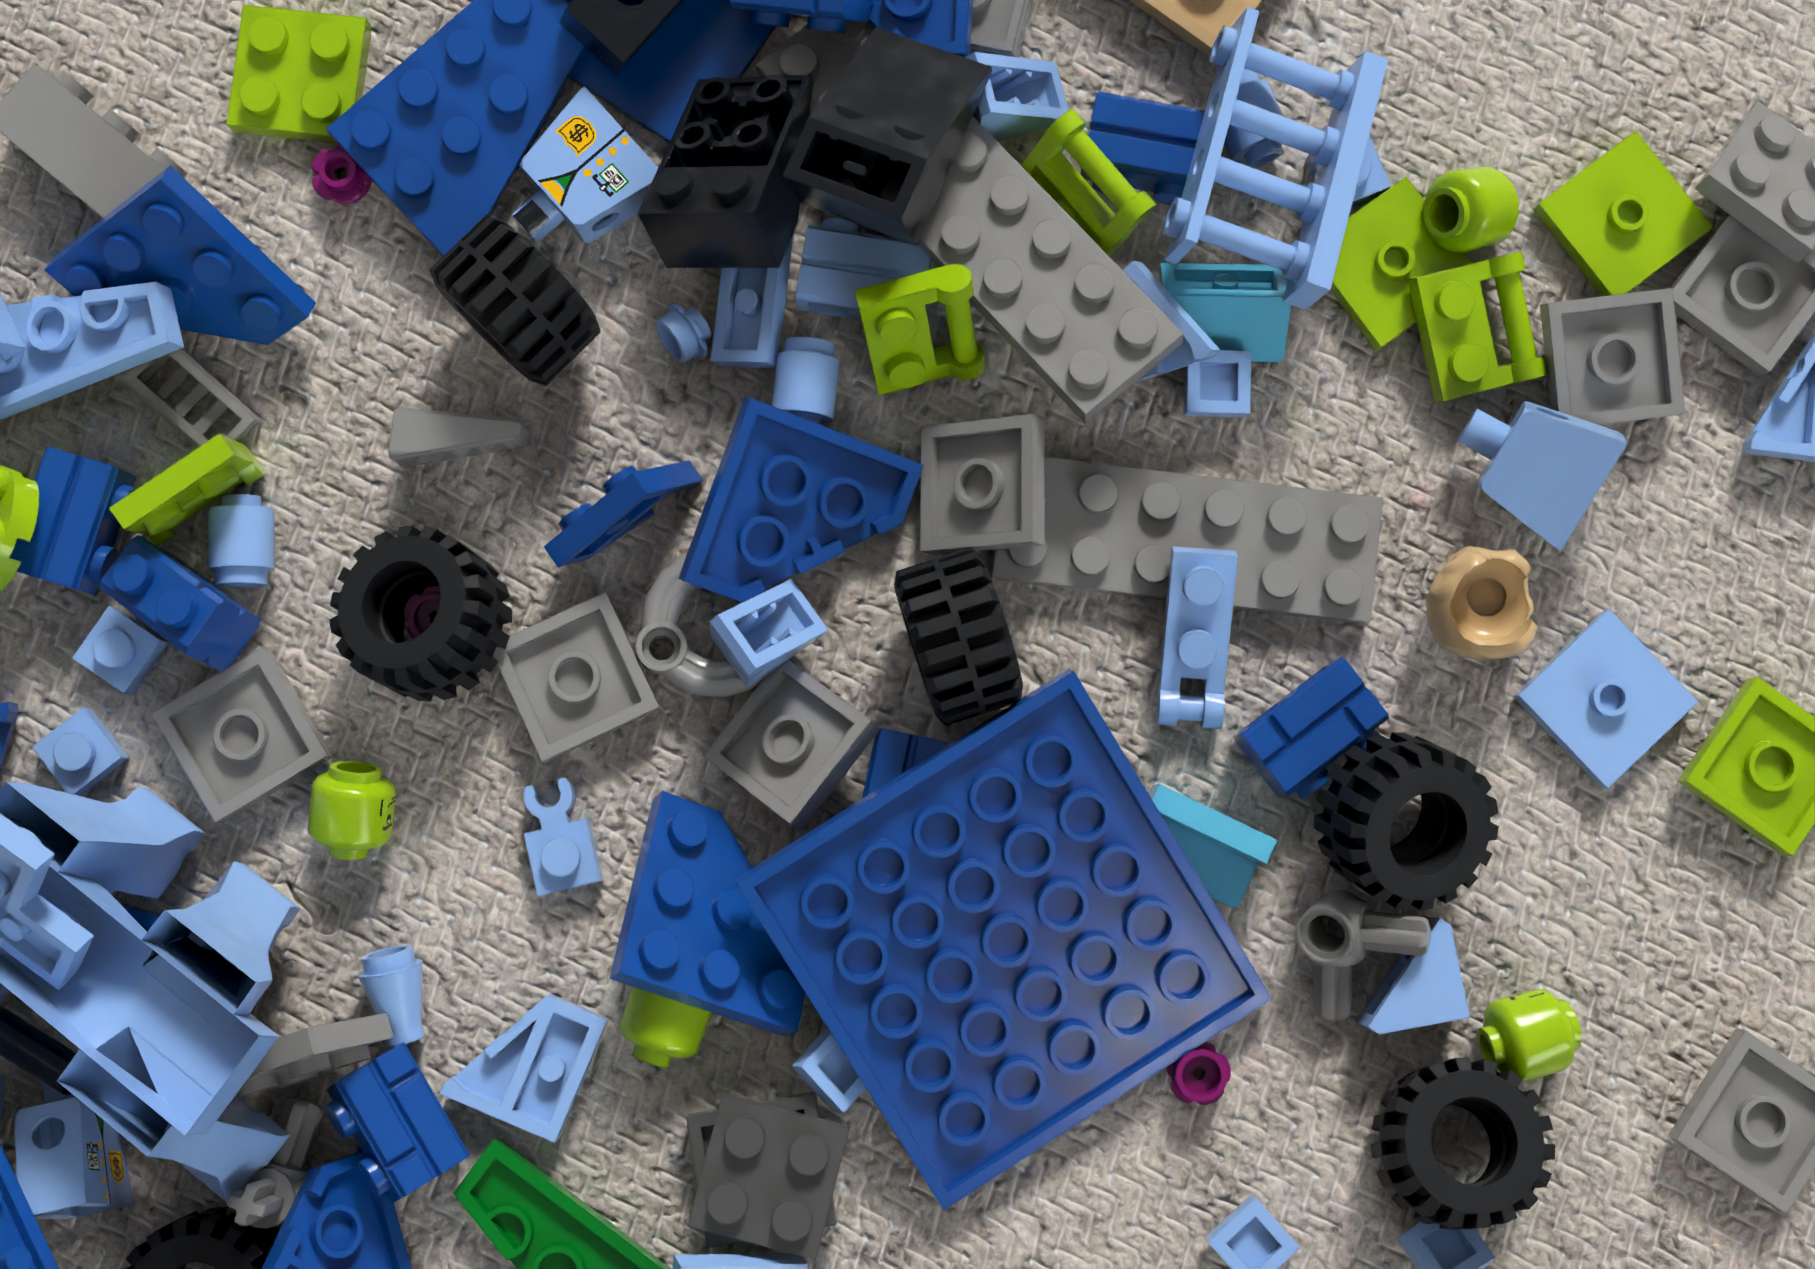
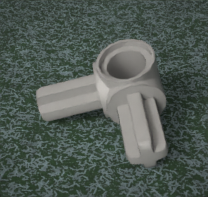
(1363, 931)
(275, 1186)

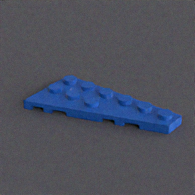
(461, 113)

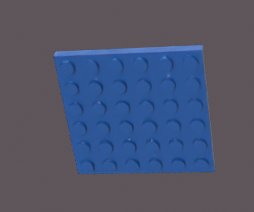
(1004, 938)

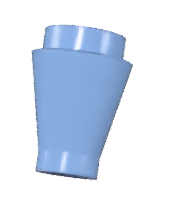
(395, 987)

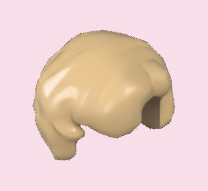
(1482, 604)

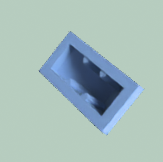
(1019, 95)
(766, 631)
(1419, 988)

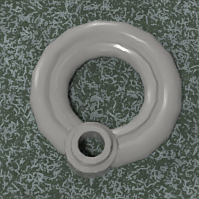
(684, 667)

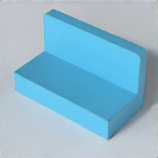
(1234, 304)
(1215, 844)

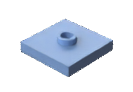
(1605, 699)

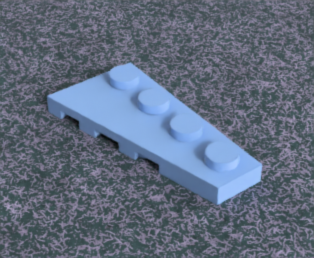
(85, 341)

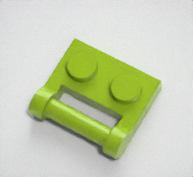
(1073, 192)
(899, 330)
(1458, 333)
(187, 488)

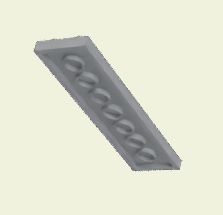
(1028, 259)

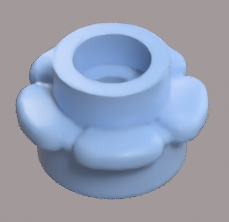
(683, 333)

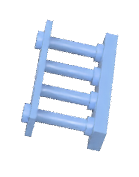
(1336, 149)

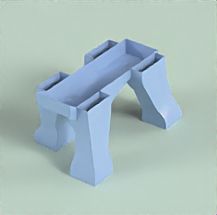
(163, 1008)

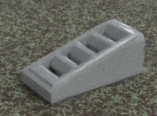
(137, 379)
(438, 436)

